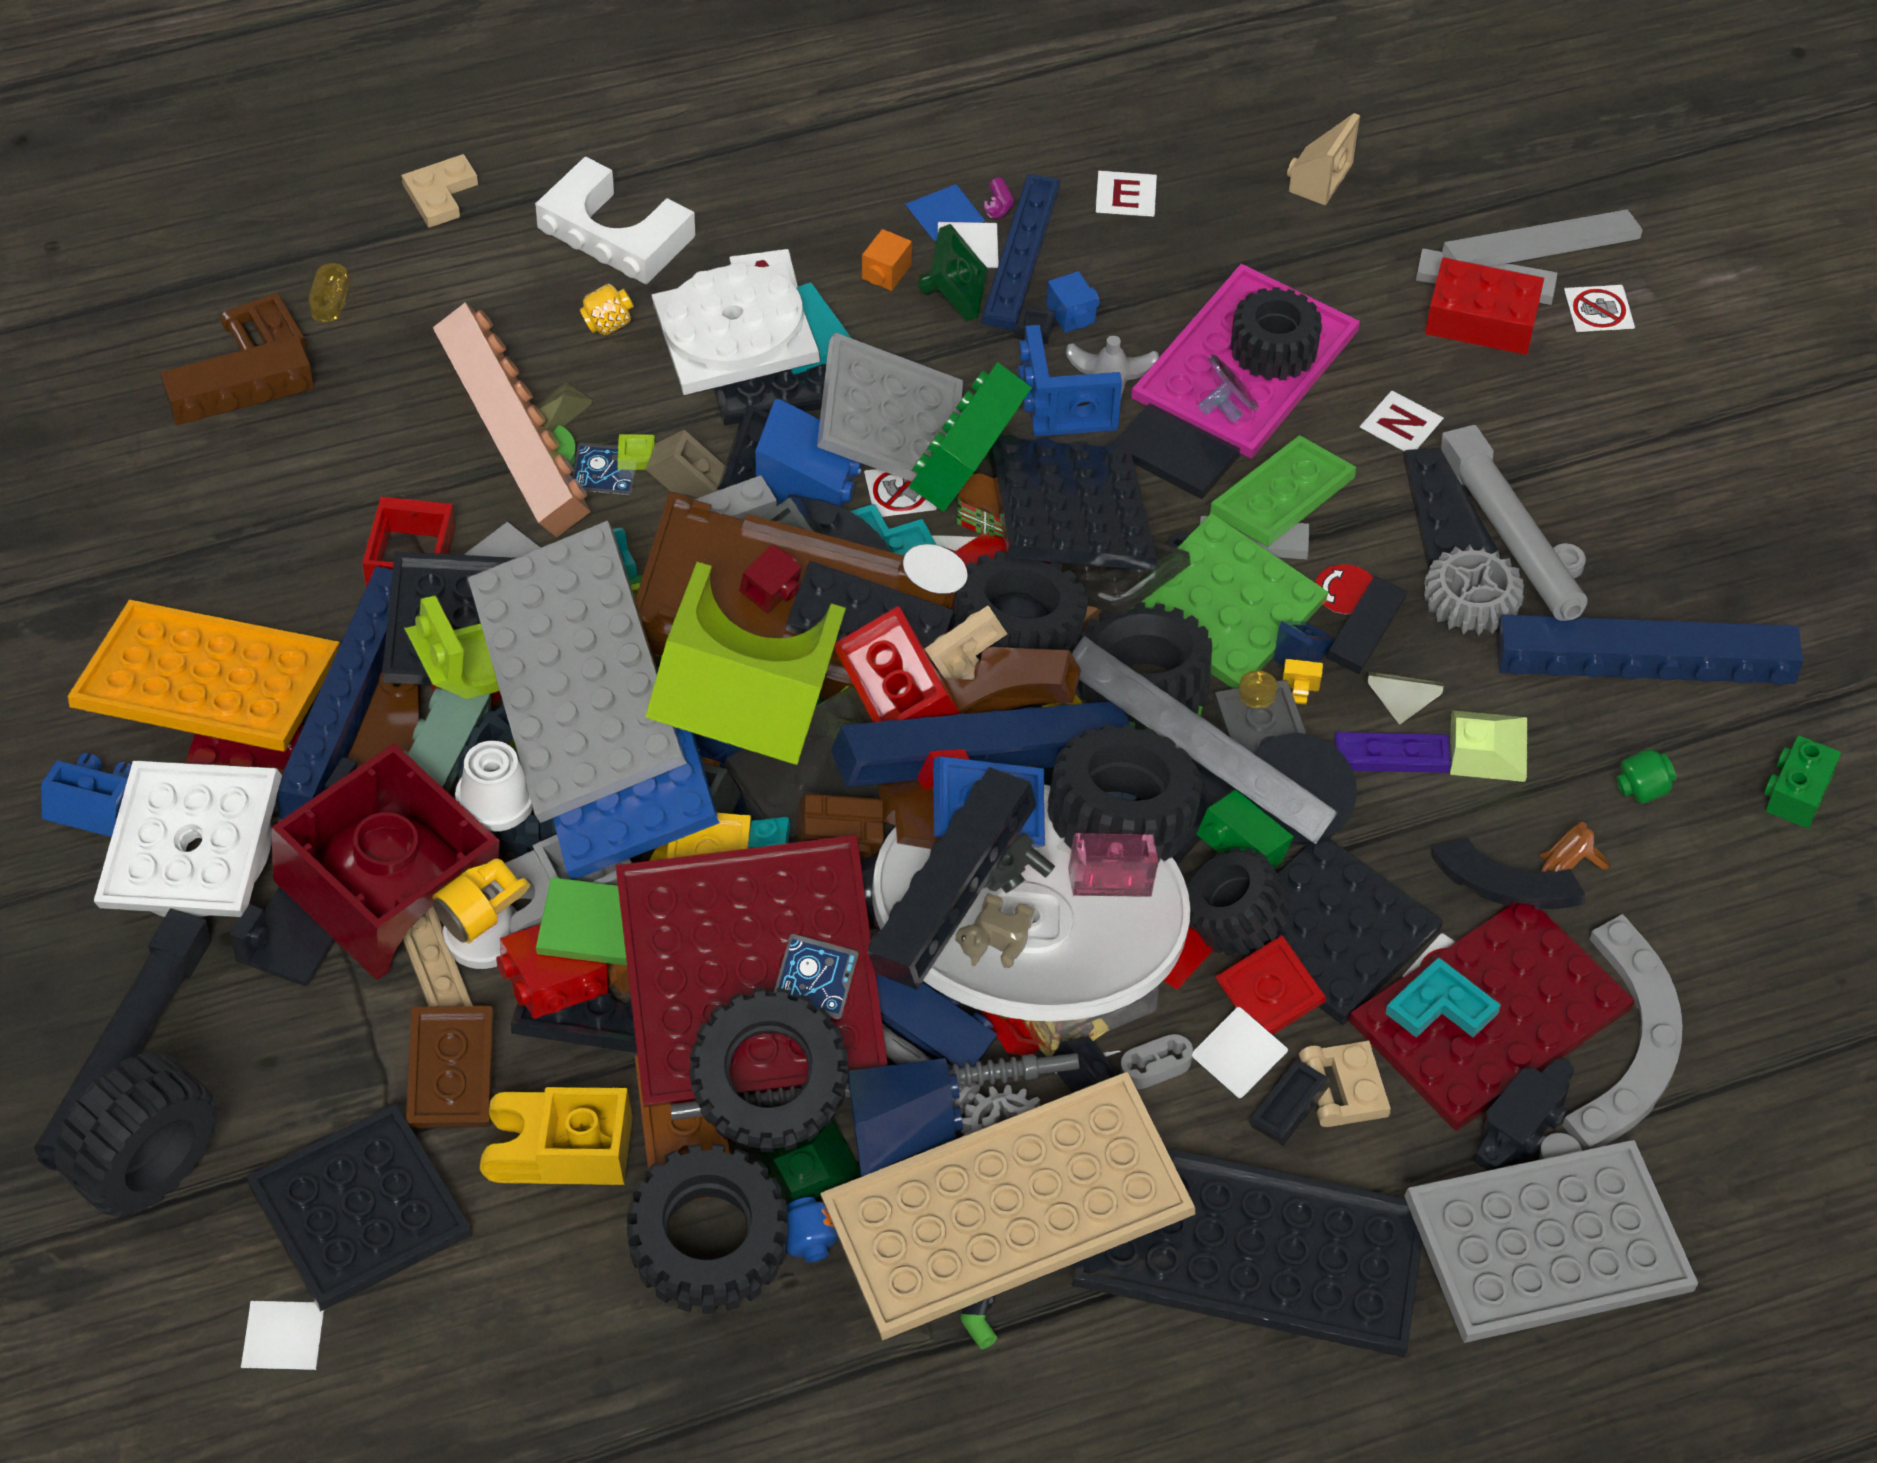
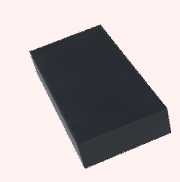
(1289, 1102)

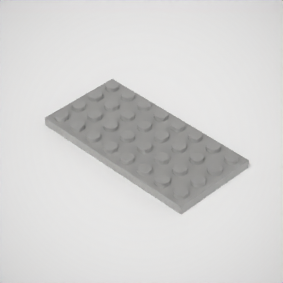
(574, 671)

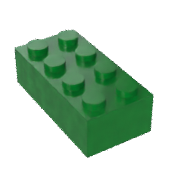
(968, 435)

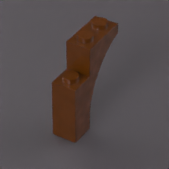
(1015, 679)

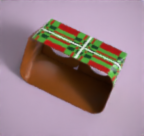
(975, 494)

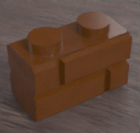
(841, 816)

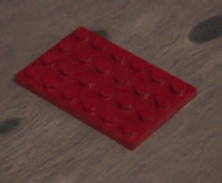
(1548, 1001)

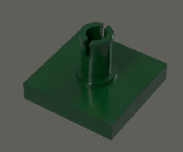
(955, 273)

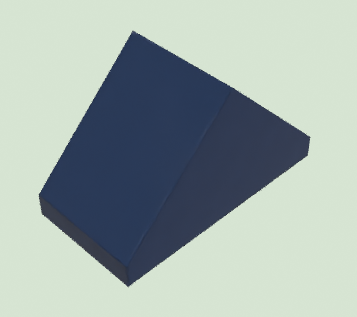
(1301, 642)

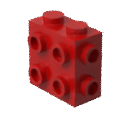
(544, 981)

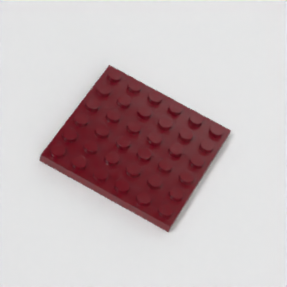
(721, 929)

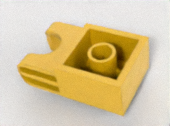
(562, 1136)

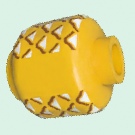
(606, 309)

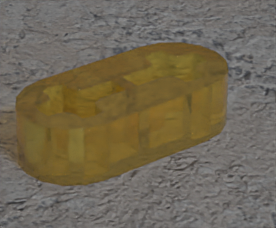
(322, 291)

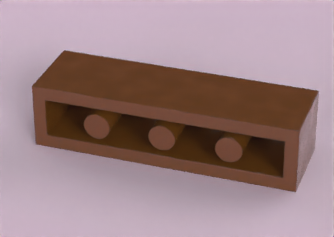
(237, 380)

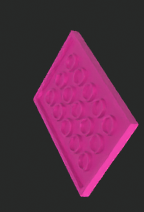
(1186, 377)

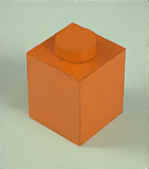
(886, 259)

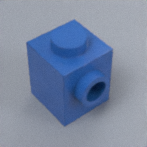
(1072, 301)

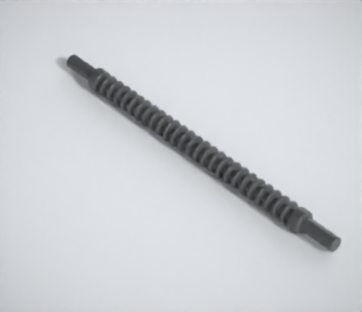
(1028, 1067)

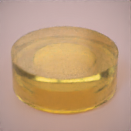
(1258, 689)

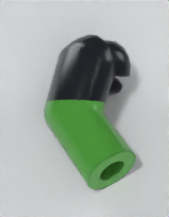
(974, 1321)

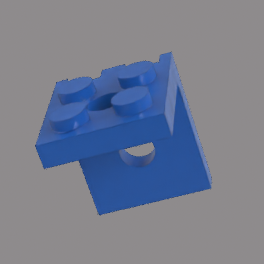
(1056, 399)

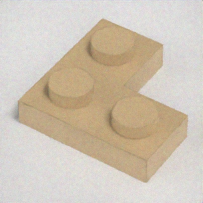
(433, 185)
(957, 650)

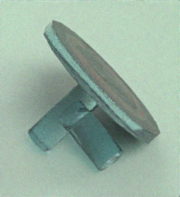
(1221, 394)

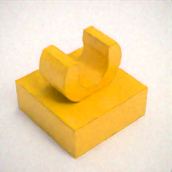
(1302, 677)

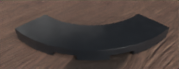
(1503, 884)

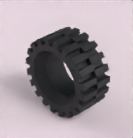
(1041, 581)
(1160, 640)

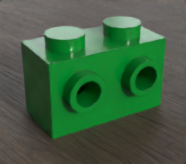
(1802, 781)
(1242, 825)

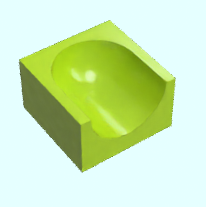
(738, 683)

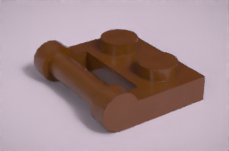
(267, 316)

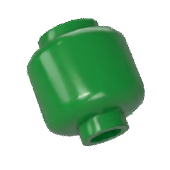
(1646, 776)

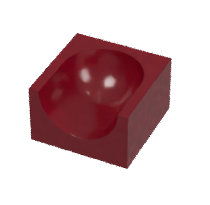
(376, 854)

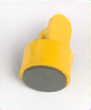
(464, 906)

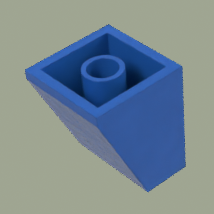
(795, 465)

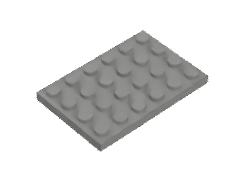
(1549, 1240)

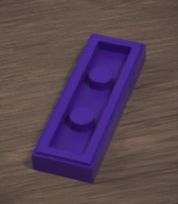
(1395, 751)

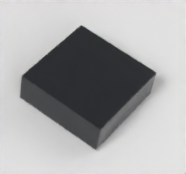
(1035, 316)

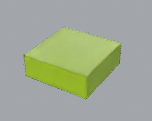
(634, 451)

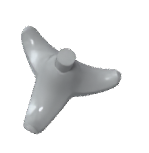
(1111, 360)

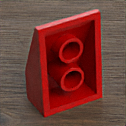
(894, 671)

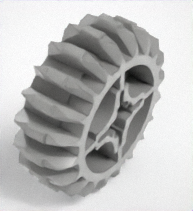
(1473, 589)

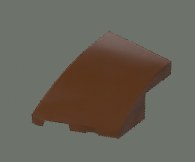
(911, 811)

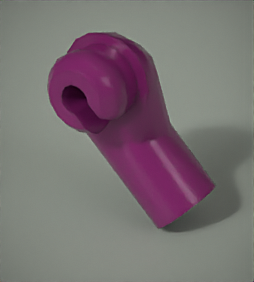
(1001, 201)

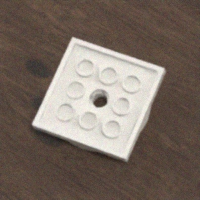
(718, 349)
(168, 809)

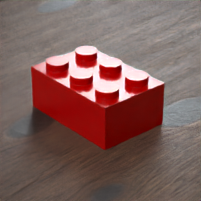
(1484, 306)

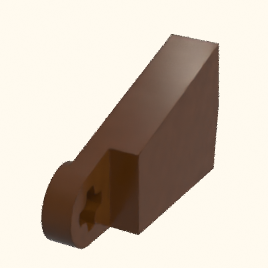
(388, 720)

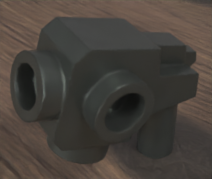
(1009, 870)

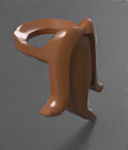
(1572, 848)

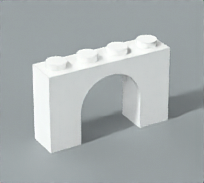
(634, 250)

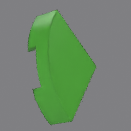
(566, 442)

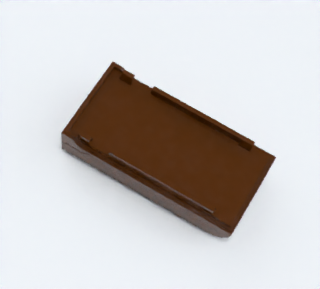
(730, 545)

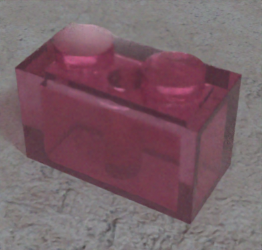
(1113, 865)

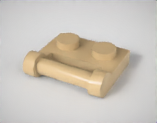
(1357, 1082)

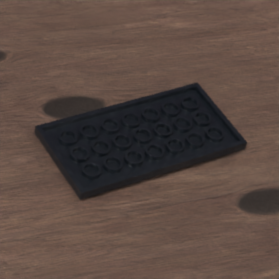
(1275, 1256)

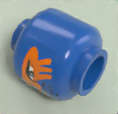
(809, 1230)

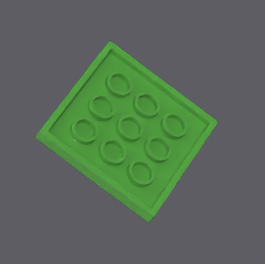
(1238, 597)

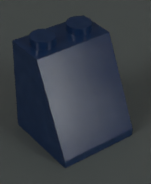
(902, 1111)

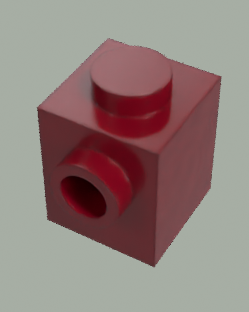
(771, 579)

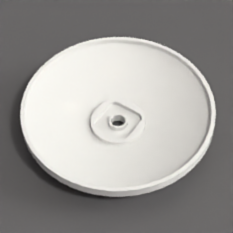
(1079, 953)

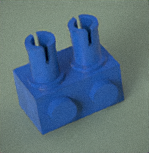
(84, 795)

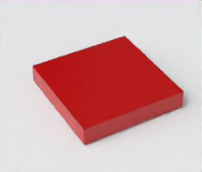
(1271, 986)

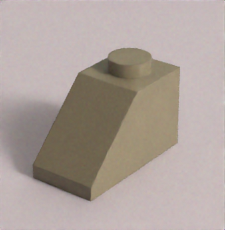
(685, 466)

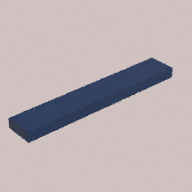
(1021, 252)

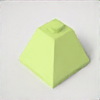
(1488, 746)

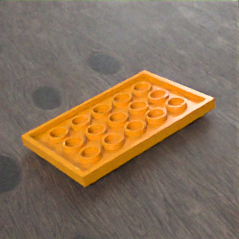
(205, 675)

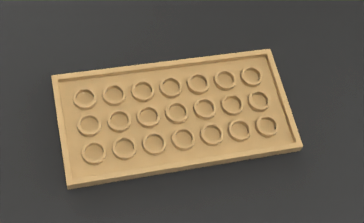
(1006, 1205)

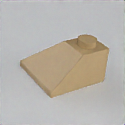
(1324, 162)

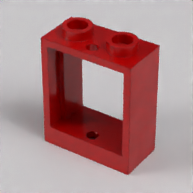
(396, 516)

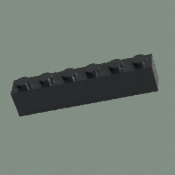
(951, 878)

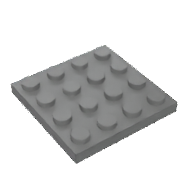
(882, 406)

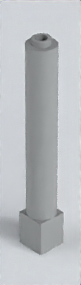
(1474, 466)

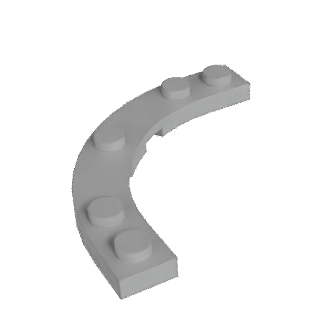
(1658, 1039)

